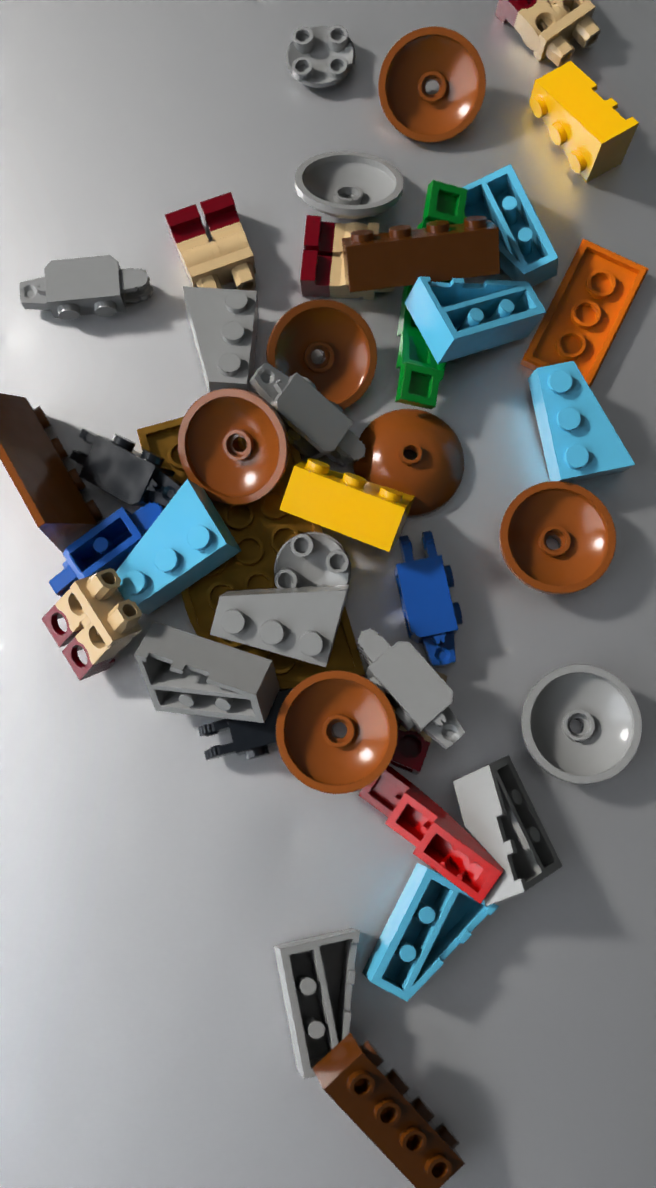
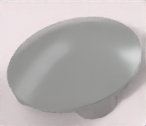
(320, 55)
(311, 561)

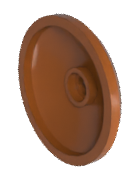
(425, 57)
(340, 336)
(211, 448)
(431, 475)
(571, 518)
(308, 738)

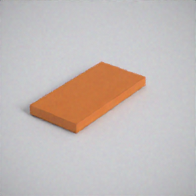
(586, 311)

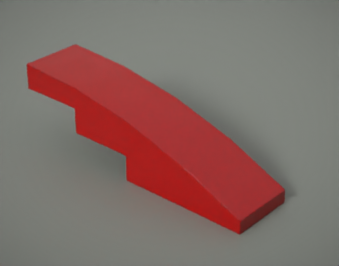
(434, 833)

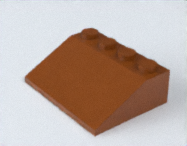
(41, 475)

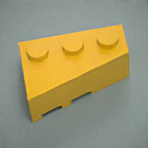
(582, 121)
(346, 504)

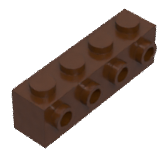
(432, 252)
(387, 1113)

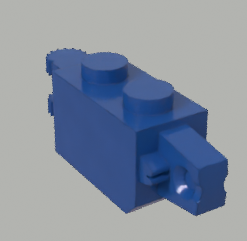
(104, 545)
(427, 601)

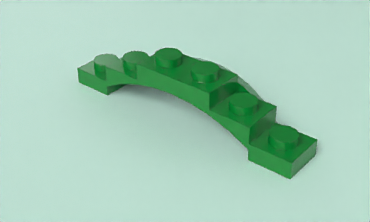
(418, 368)

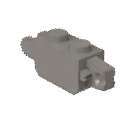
(85, 288)
(311, 420)
(411, 687)

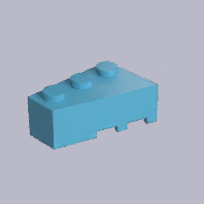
(523, 243)

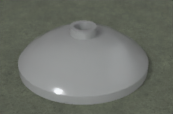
(349, 184)
(608, 721)

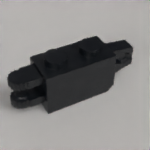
(125, 472)
(247, 736)

